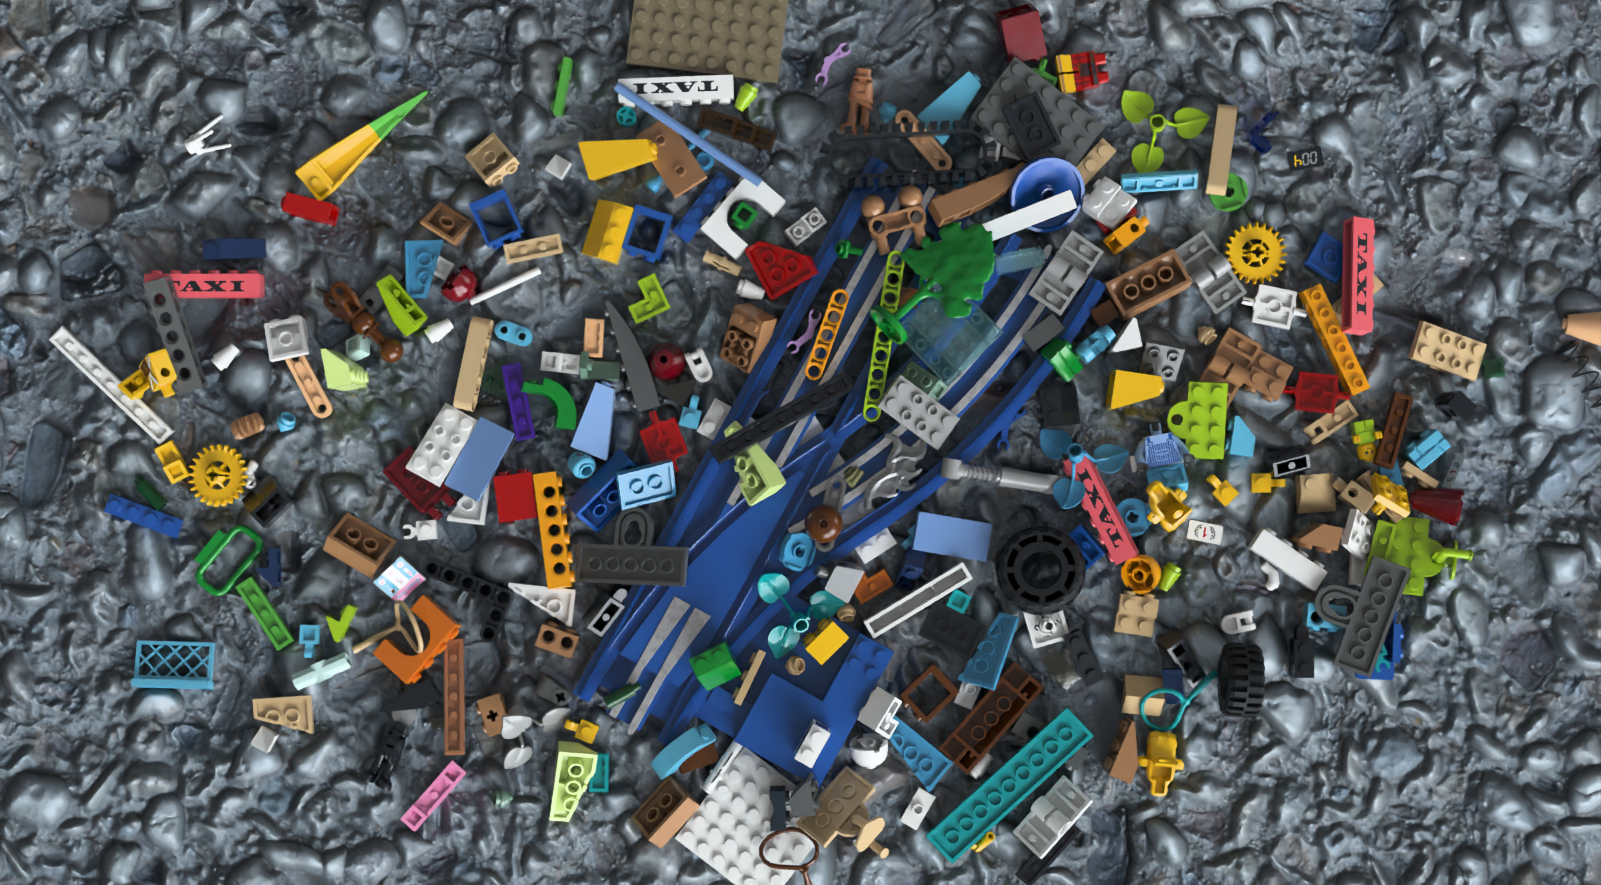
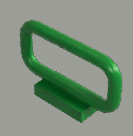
(215, 547)

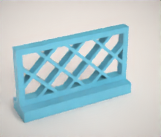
(177, 681)

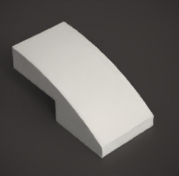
(560, 362)

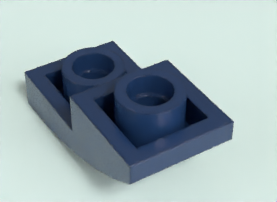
(1173, 679)

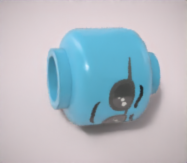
(581, 464)

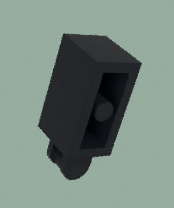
(605, 609)
(1301, 653)

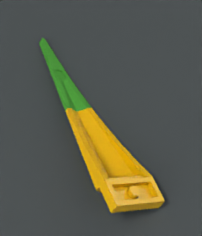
(333, 165)

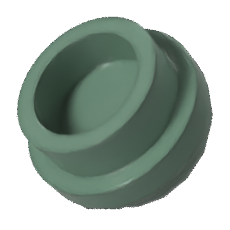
(501, 797)

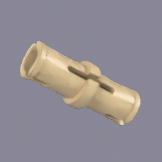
(722, 263)

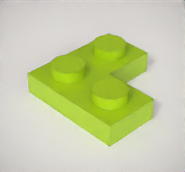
(654, 302)

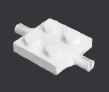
(1274, 306)

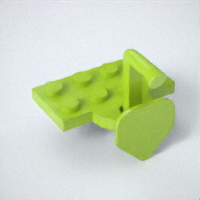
(1422, 555)

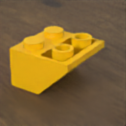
(824, 640)

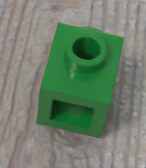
(744, 216)

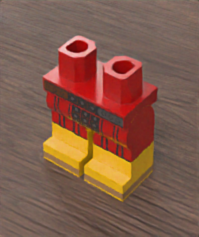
(1084, 71)

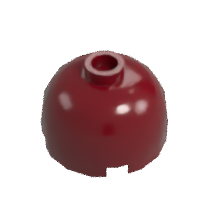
(460, 285)

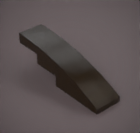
(737, 129)

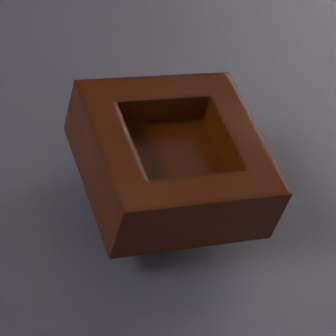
(905, 294)

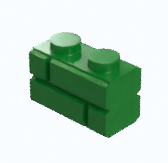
(1062, 359)

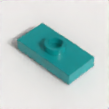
(600, 779)

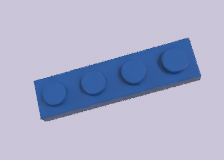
(703, 207)
(143, 515)

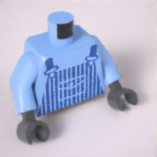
(1160, 450)

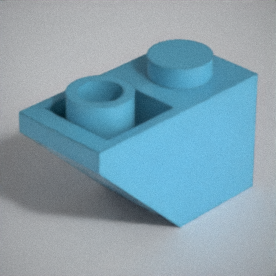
(1240, 438)

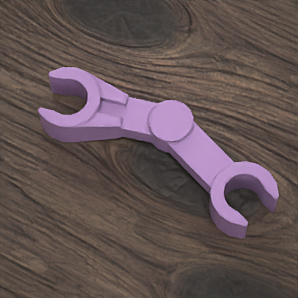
(828, 61)
(809, 333)

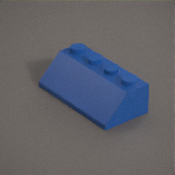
(598, 498)

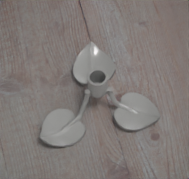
(518, 721)

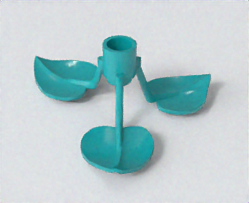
(783, 638)

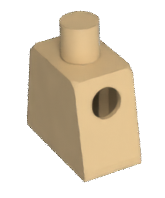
(1362, 498)

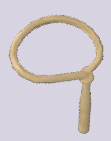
(375, 638)

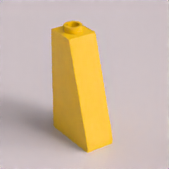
(615, 156)

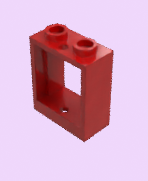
(310, 209)

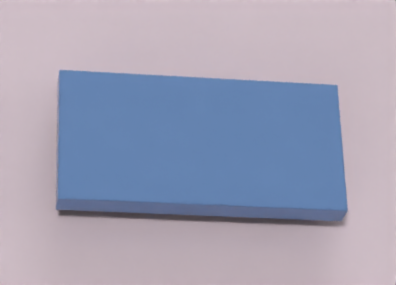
(479, 459)
(951, 536)

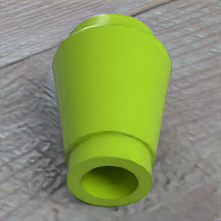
(745, 96)
(1168, 576)

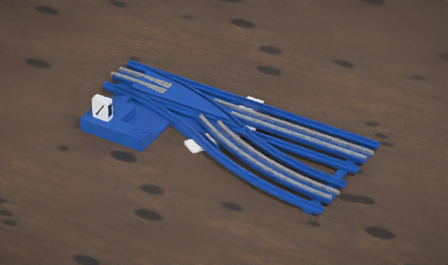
(808, 715)

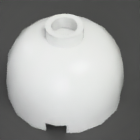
(869, 750)

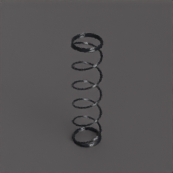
(1567, 347)

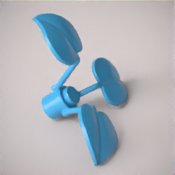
(1070, 492)

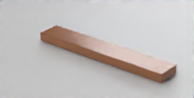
(454, 698)

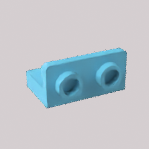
(1170, 475)

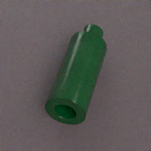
(151, 494)
(621, 694)

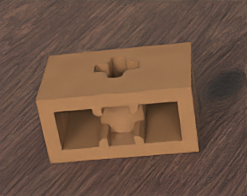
(488, 704)

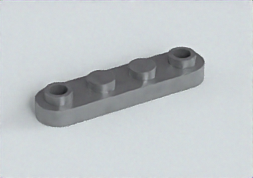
(834, 498)

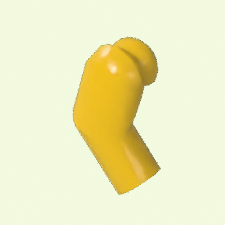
(983, 842)

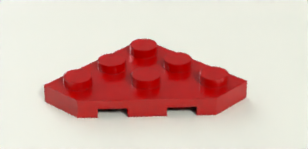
(779, 267)

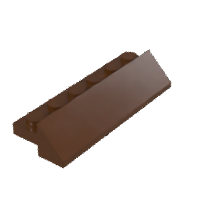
(990, 718)

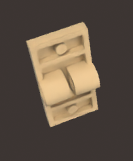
(1447, 351)

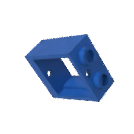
(489, 201)
(652, 214)

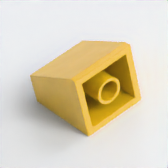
(1131, 387)

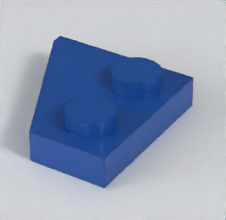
(1089, 546)

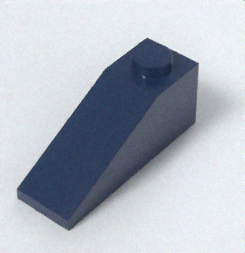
(233, 249)

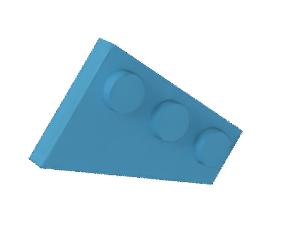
(420, 265)

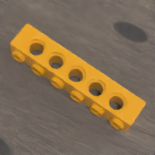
(1333, 340)
(541, 483)

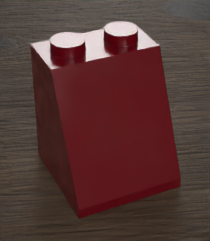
(1021, 33)

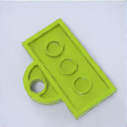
(1202, 419)

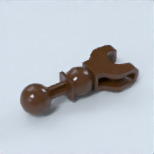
(362, 322)

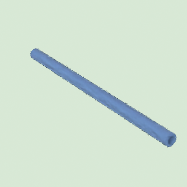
(688, 134)

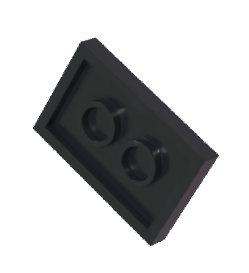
(1031, 125)
(952, 630)

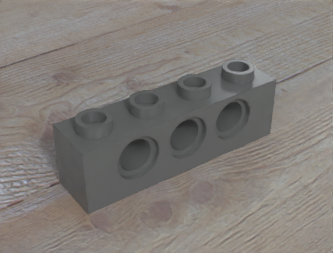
(1026, 721)

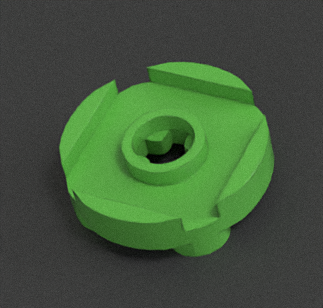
(1236, 198)

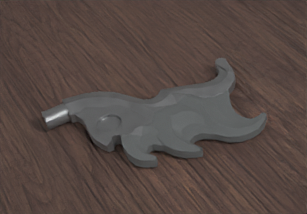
(899, 471)

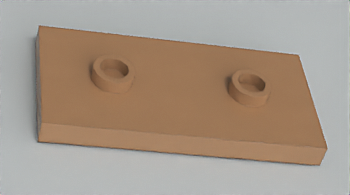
(675, 160)

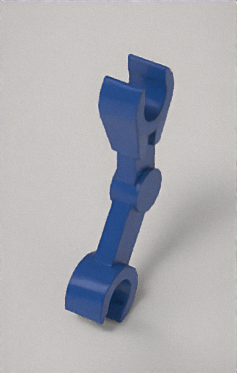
(1004, 432)

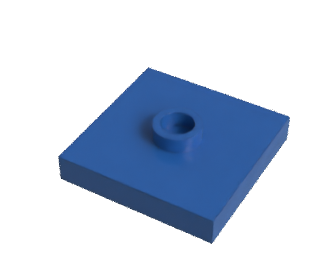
(1326, 257)

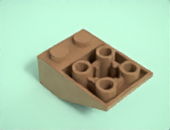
(747, 336)
(1123, 759)

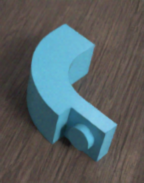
(681, 748)

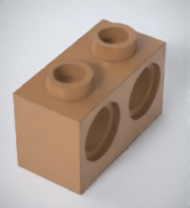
(556, 645)

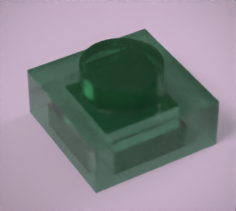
(1493, 368)

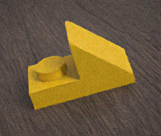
(134, 385)

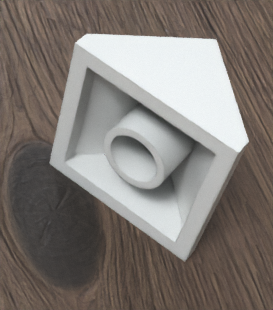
(1128, 338)

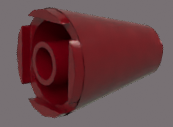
(672, 368)
(1439, 503)

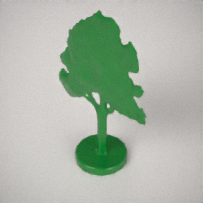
(957, 263)

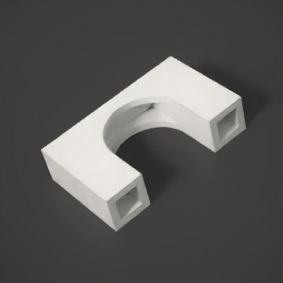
(717, 227)

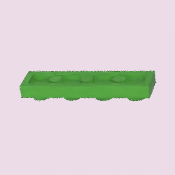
(265, 613)

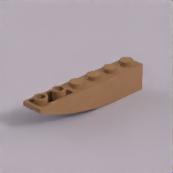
(971, 198)

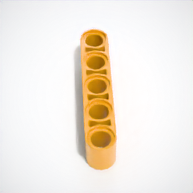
(826, 324)

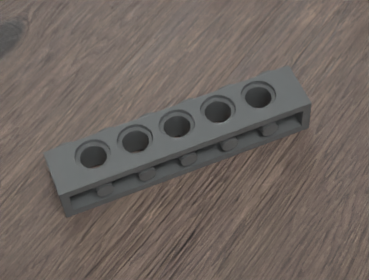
(178, 324)

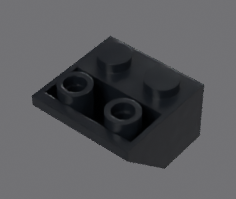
(268, 501)

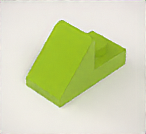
(340, 626)

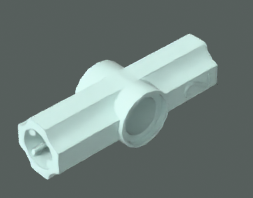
(321, 671)

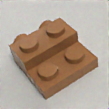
(1267, 376)

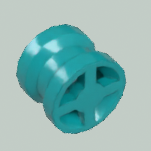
(624, 114)

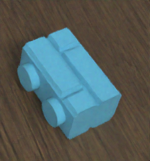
(1426, 449)

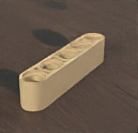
(1221, 149)
(473, 363)

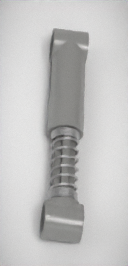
(1001, 476)

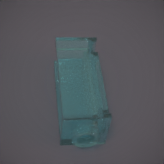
(1019, 260)

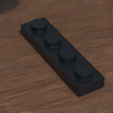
(1035, 867)

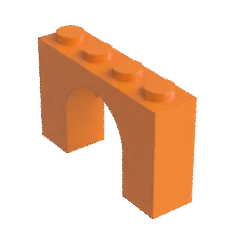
(441, 628)

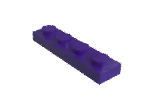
(518, 402)

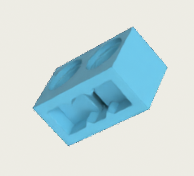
(1309, 608)

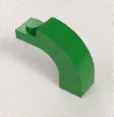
(560, 398)

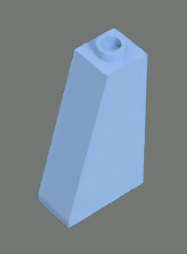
(595, 427)

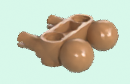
(873, 208)

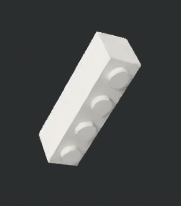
(1287, 559)

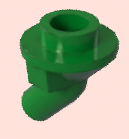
(843, 248)

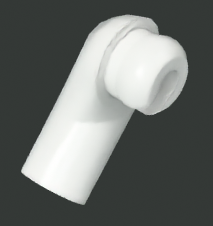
(251, 480)
(1273, 576)

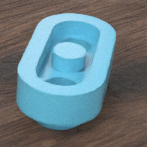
(513, 333)

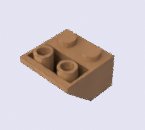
(1320, 536)

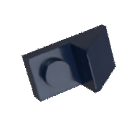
(273, 573)

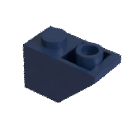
(910, 569)

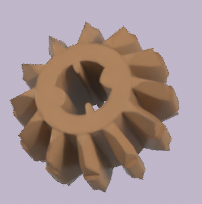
(247, 426)

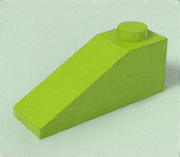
(401, 306)

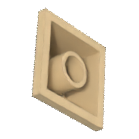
(1315, 493)

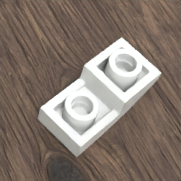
(805, 227)

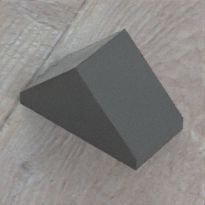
(1043, 332)

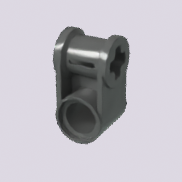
(551, 688)

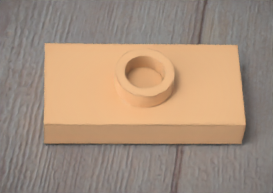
(594, 337)

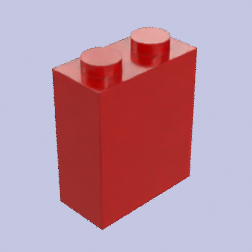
(515, 496)

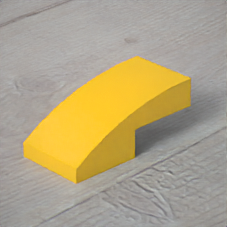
(172, 461)

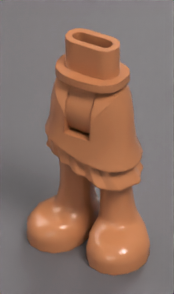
(860, 96)

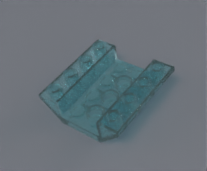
(946, 342)

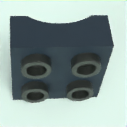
(780, 800)

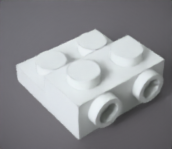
(1108, 203)
(286, 338)

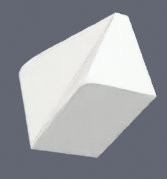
(558, 167)
(264, 739)

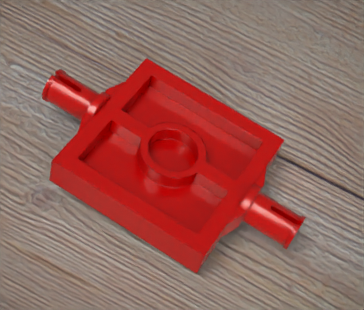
(1317, 392)
(663, 440)

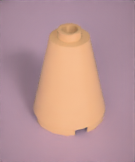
(1583, 326)

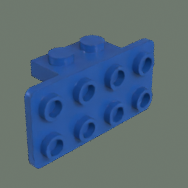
(1395, 652)

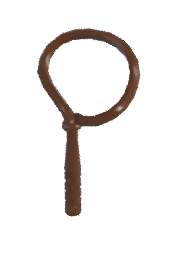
(803, 869)

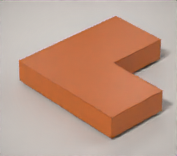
(872, 586)

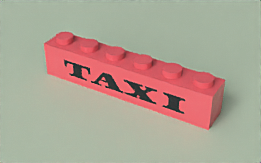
(1357, 276)
(214, 284)
(1103, 512)

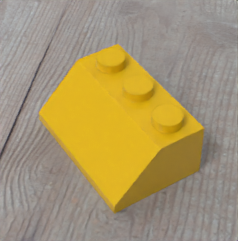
(607, 231)

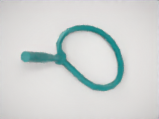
(1184, 701)

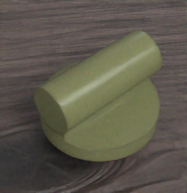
(852, 475)

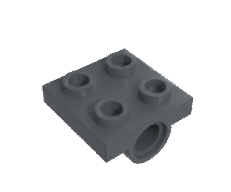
(1161, 359)

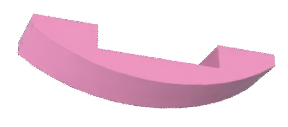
(433, 796)

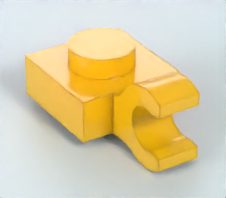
(1262, 482)
(1223, 491)
(585, 730)

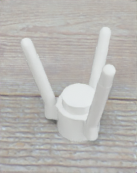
(195, 142)

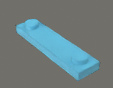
(1159, 181)

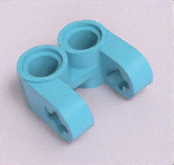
(1095, 343)

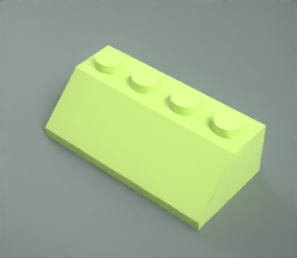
(343, 372)

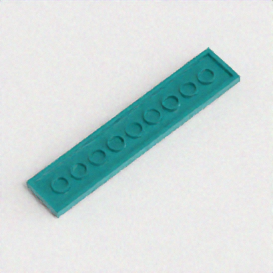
(1009, 785)

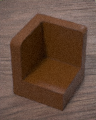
(1104, 313)

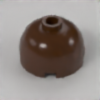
(831, 517)

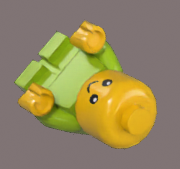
(1363, 436)

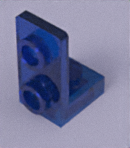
(1262, 143)

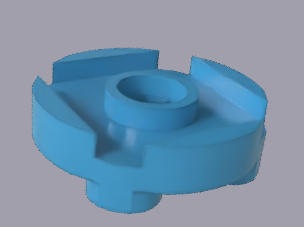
(1138, 508)
(788, 548)

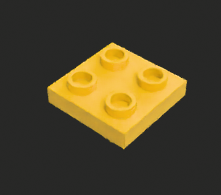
(1389, 495)

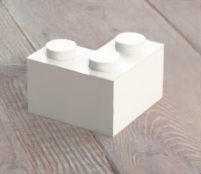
(880, 711)

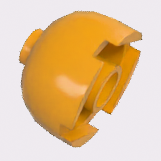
(1141, 573)

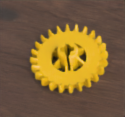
(1273, 253)
(207, 465)

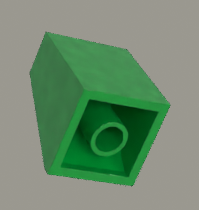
(715, 665)

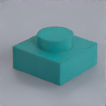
(958, 601)

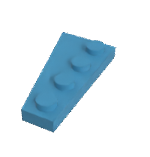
(991, 653)
(919, 754)

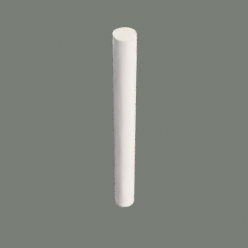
(505, 285)

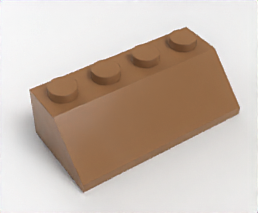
(1148, 285)

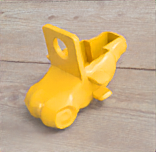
(1166, 505)
(1160, 761)

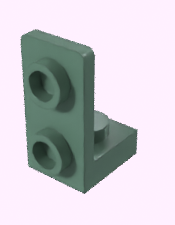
(598, 370)
(925, 381)

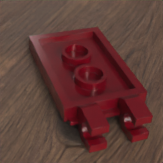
(416, 489)

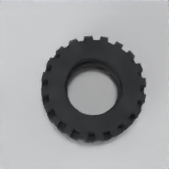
(1241, 680)

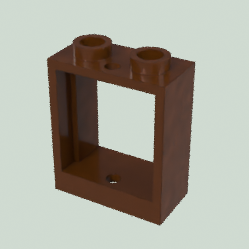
(906, 701)

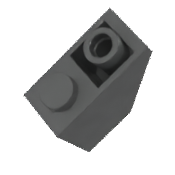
(804, 797)

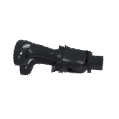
(391, 749)

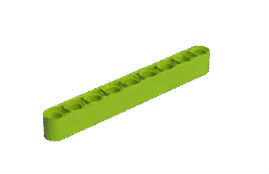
(879, 345)

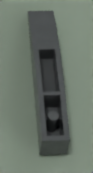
(634, 362)

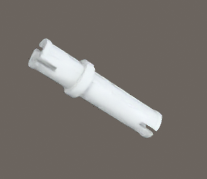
(723, 764)

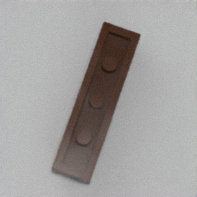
(1393, 430)

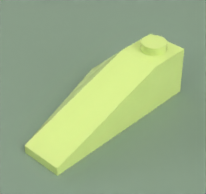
(756, 470)
(572, 772)

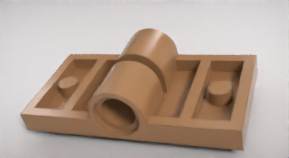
(1231, 361)

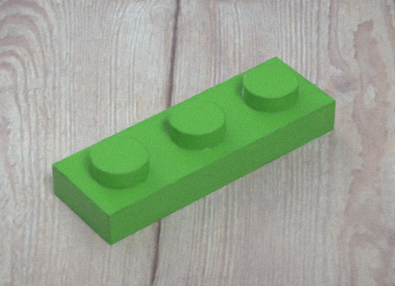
(561, 87)

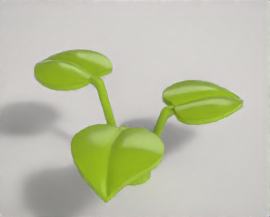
(1138, 105)

